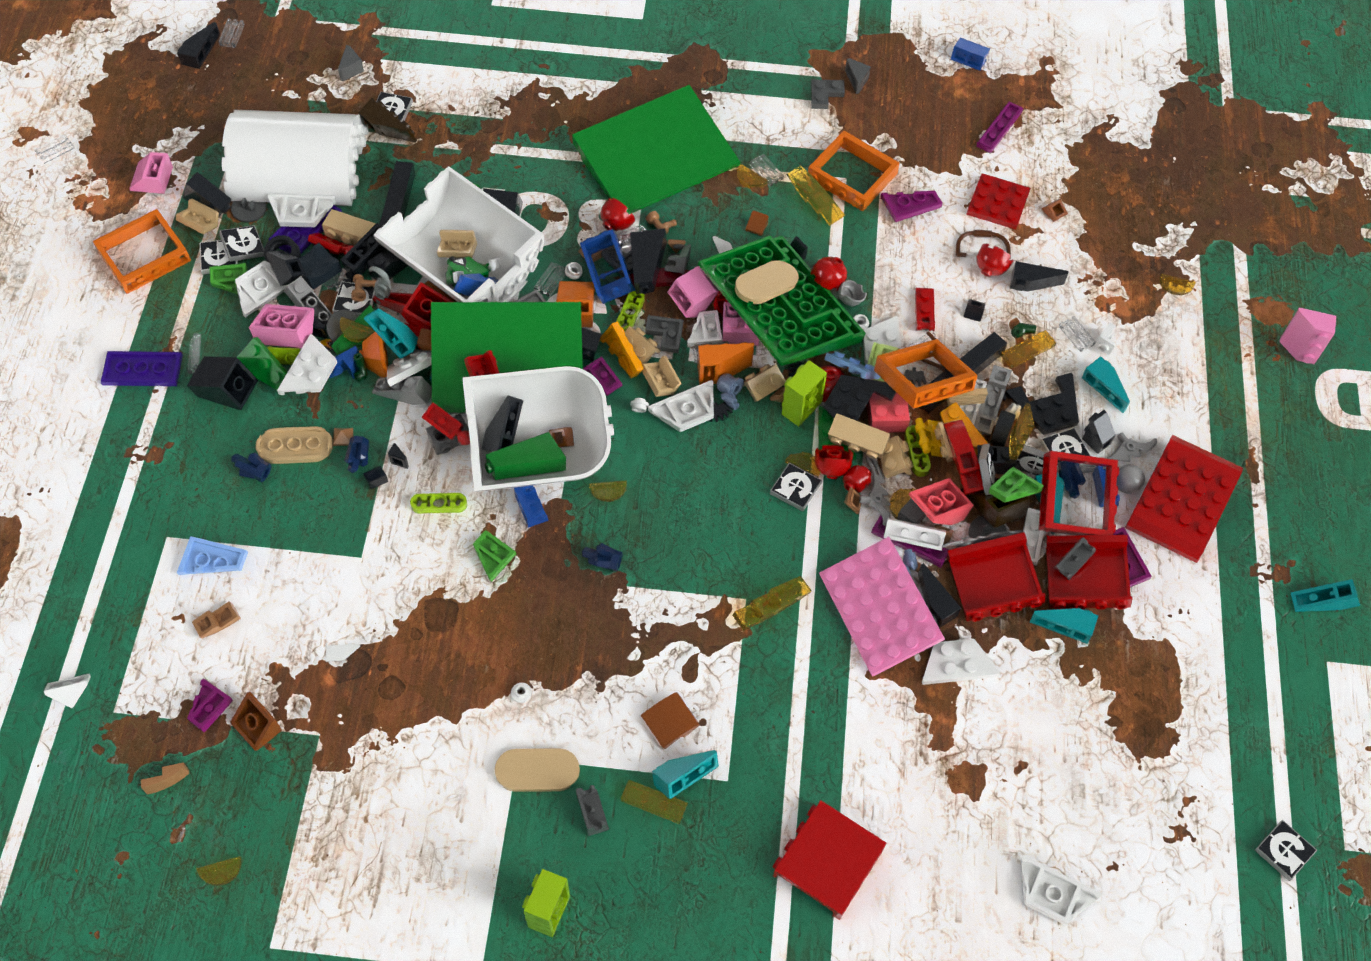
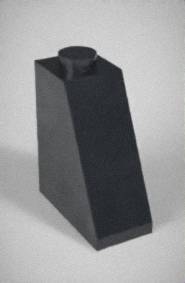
(206, 193)

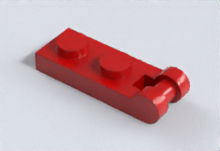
(924, 309)

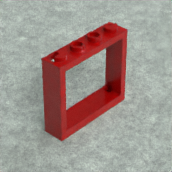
(1048, 494)

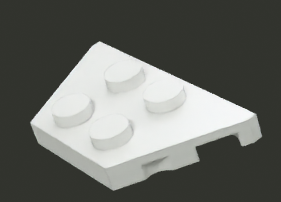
(300, 209)
(257, 287)
(882, 333)
(408, 366)
(309, 369)
(686, 408)
(958, 662)
(1054, 892)

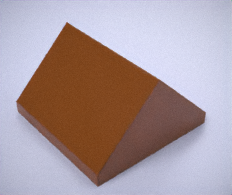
(255, 722)

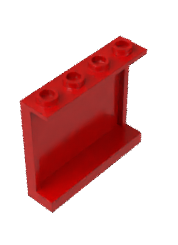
(995, 577)
(1099, 583)
(829, 858)

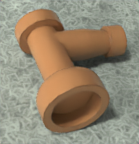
(653, 218)
(358, 293)

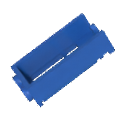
(616, 288)

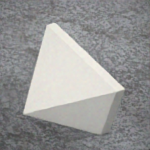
(67, 690)

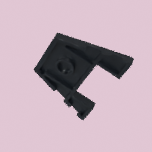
(853, 394)
(1054, 411)

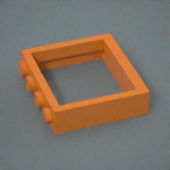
(864, 152)
(151, 270)
(962, 382)

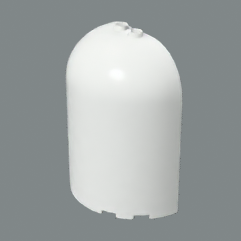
(550, 401)

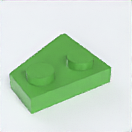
(224, 276)
(1015, 486)
(493, 554)

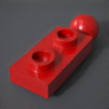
(334, 246)
(446, 424)

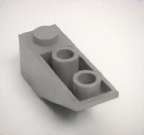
(304, 296)
(411, 390)

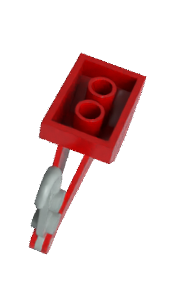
(413, 307)

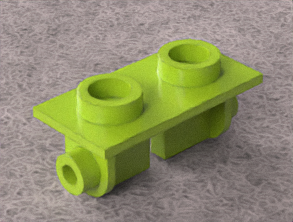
(284, 355)

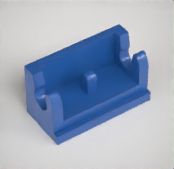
(970, 53)
(1099, 476)
(530, 505)

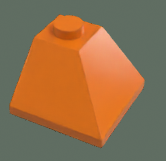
(375, 354)

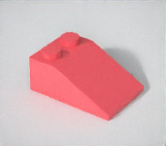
(888, 415)
(942, 502)

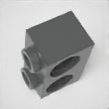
(446, 444)

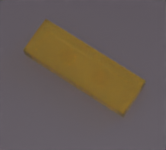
(1028, 349)
(654, 801)

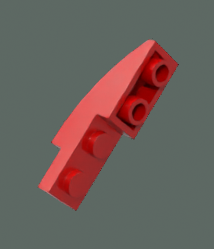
(964, 457)

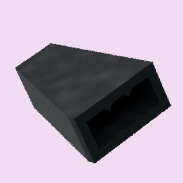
(647, 257)

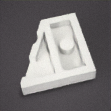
(706, 329)

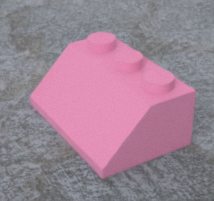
(283, 325)
(1308, 334)

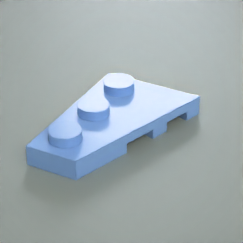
(854, 365)
(210, 557)

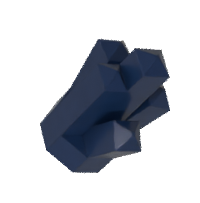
(357, 453)
(253, 467)
(1072, 477)
(603, 557)

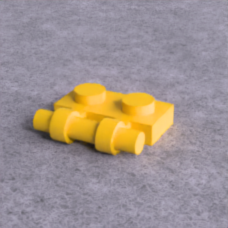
(927, 436)

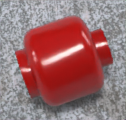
(857, 478)

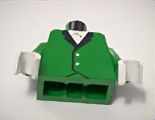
(468, 266)

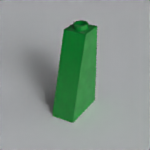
(526, 458)

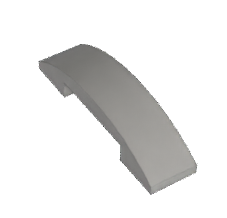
(988, 411)

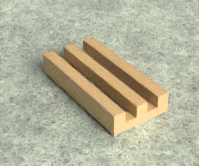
(976, 396)

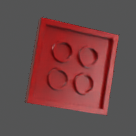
(998, 201)

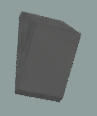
(350, 64)
(857, 73)

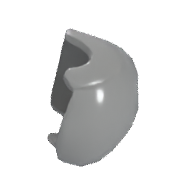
(851, 293)
(1130, 479)

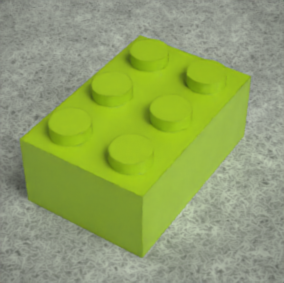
(803, 392)
(546, 903)

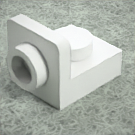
(1104, 341)

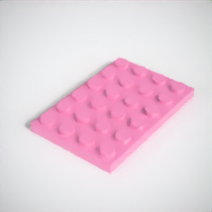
(881, 606)

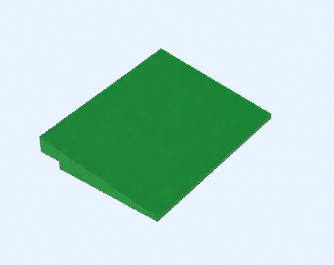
(655, 150)
(794, 323)
(518, 333)

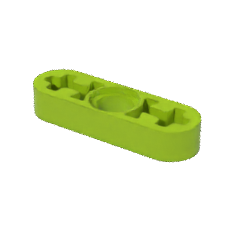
(629, 304)
(925, 462)
(453, 508)

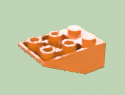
(579, 292)
(722, 359)

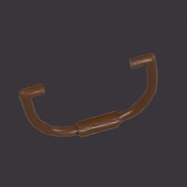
(981, 233)

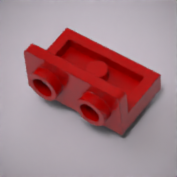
(481, 364)

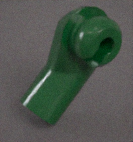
(1022, 328)
(361, 366)

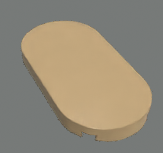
(766, 282)
(294, 445)
(537, 770)

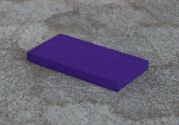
(301, 234)
(141, 368)

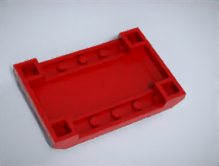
(1184, 498)

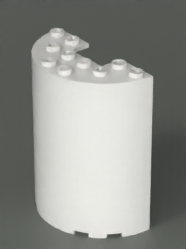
(292, 154)
(461, 205)

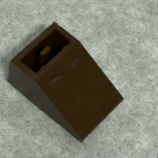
(385, 121)
(997, 511)

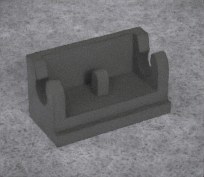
(679, 262)
(1075, 558)
(592, 810)

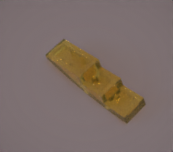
(816, 195)
(1021, 432)
(772, 603)

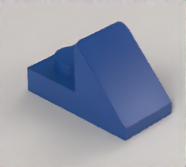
(345, 362)

